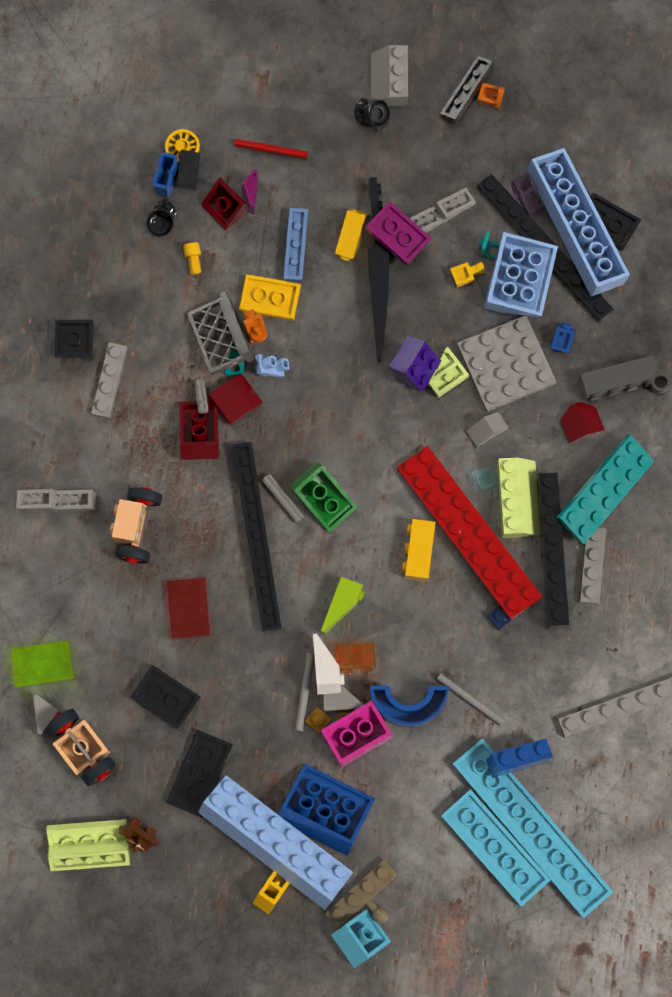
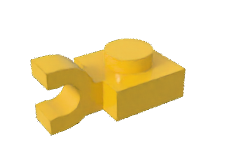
(465, 274)

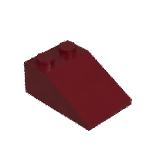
(198, 432)

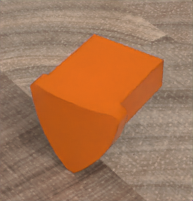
(491, 95)

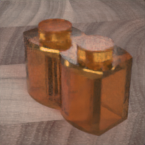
(356, 657)

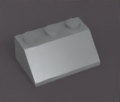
(390, 75)

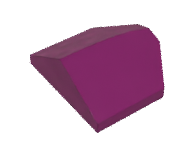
(249, 191)

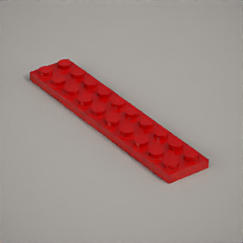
(469, 533)

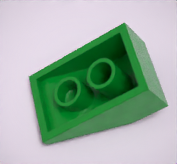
(323, 496)

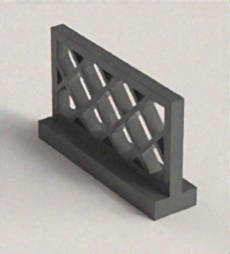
(236, 332)

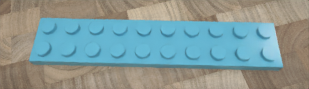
(534, 831)

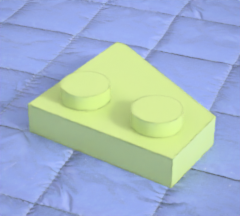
(448, 374)

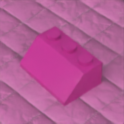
(356, 734)

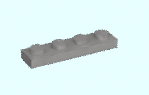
(109, 380)
(593, 568)

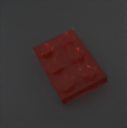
(188, 608)

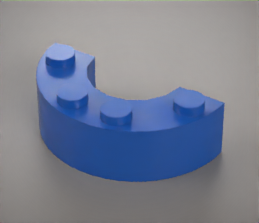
(406, 715)

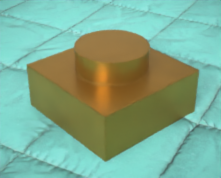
(318, 720)

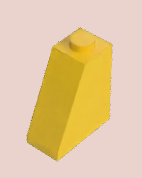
(351, 233)

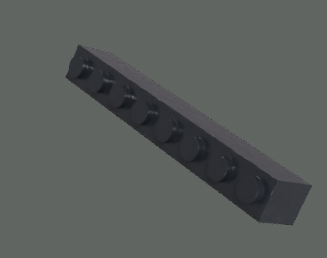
(552, 551)

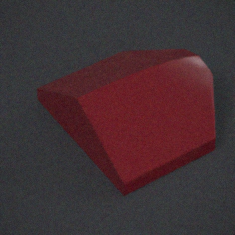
(581, 422)

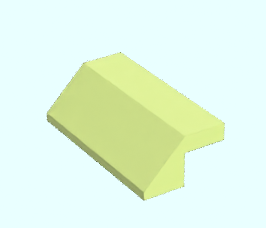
(87, 845)

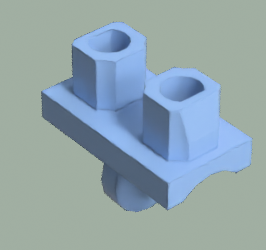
(271, 366)

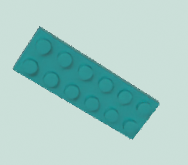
(605, 489)

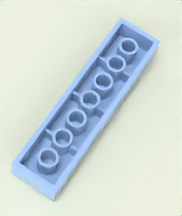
(578, 222)
(275, 842)

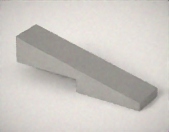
(444, 210)
(56, 500)

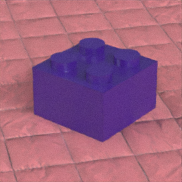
(415, 364)

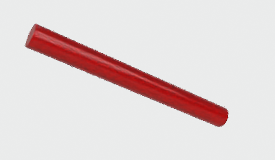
(271, 148)

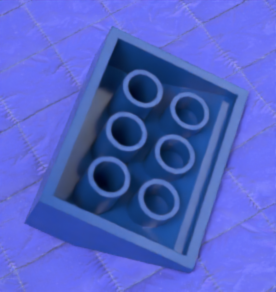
(326, 809)

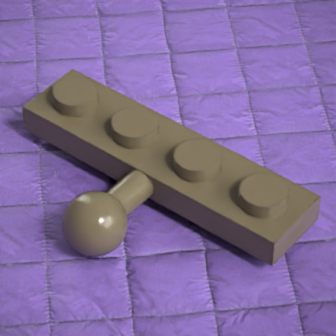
(362, 895)

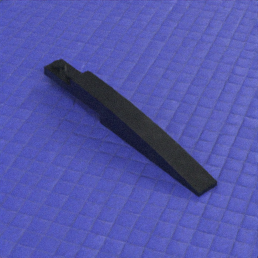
(379, 273)

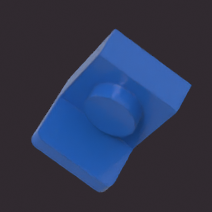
(563, 337)

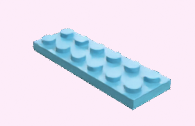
(495, 848)

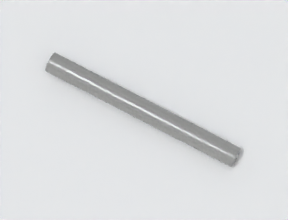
(304, 692)
(470, 699)

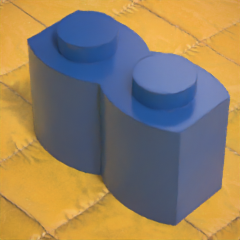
(166, 173)

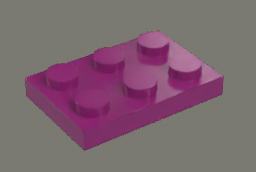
(398, 233)

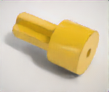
(192, 252)

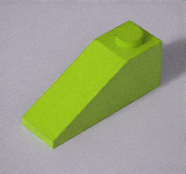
(344, 600)

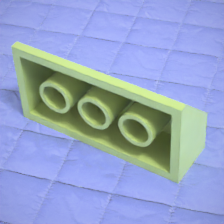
(518, 498)

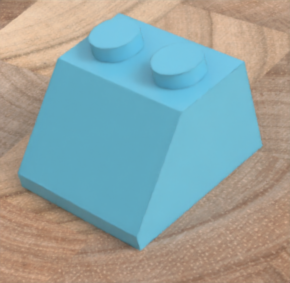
(360, 938)

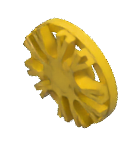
(182, 144)

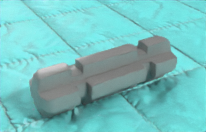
(201, 396)

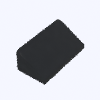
(188, 170)

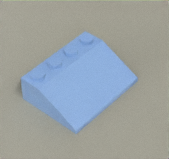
(520, 276)

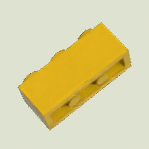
(419, 550)

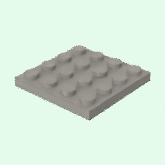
(506, 363)

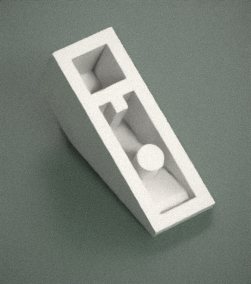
(327, 669)

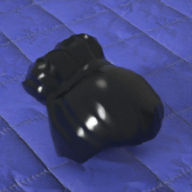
(373, 112)
(161, 219)

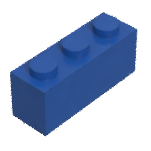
(519, 758)

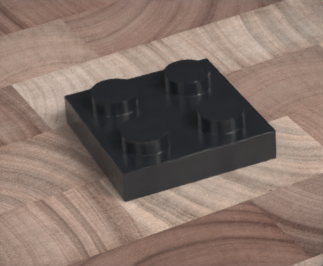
(74, 338)

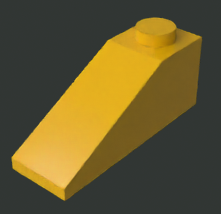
(271, 892)

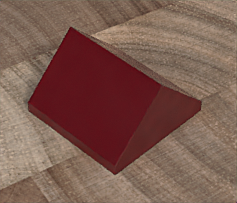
(224, 204)

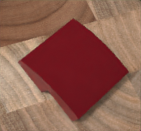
(235, 399)

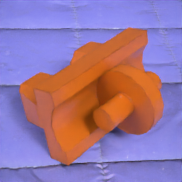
(255, 326)

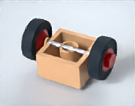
(130, 522)
(81, 747)

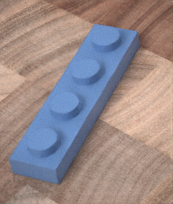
(295, 245)

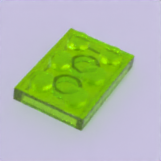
(42, 664)

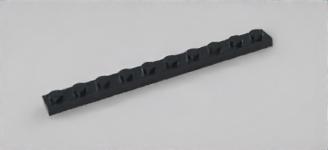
(528, 228)
(257, 537)

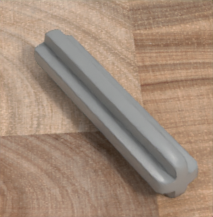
(283, 498)

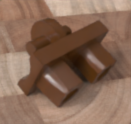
(138, 838)

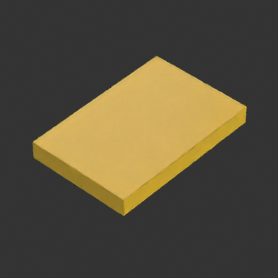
(270, 297)

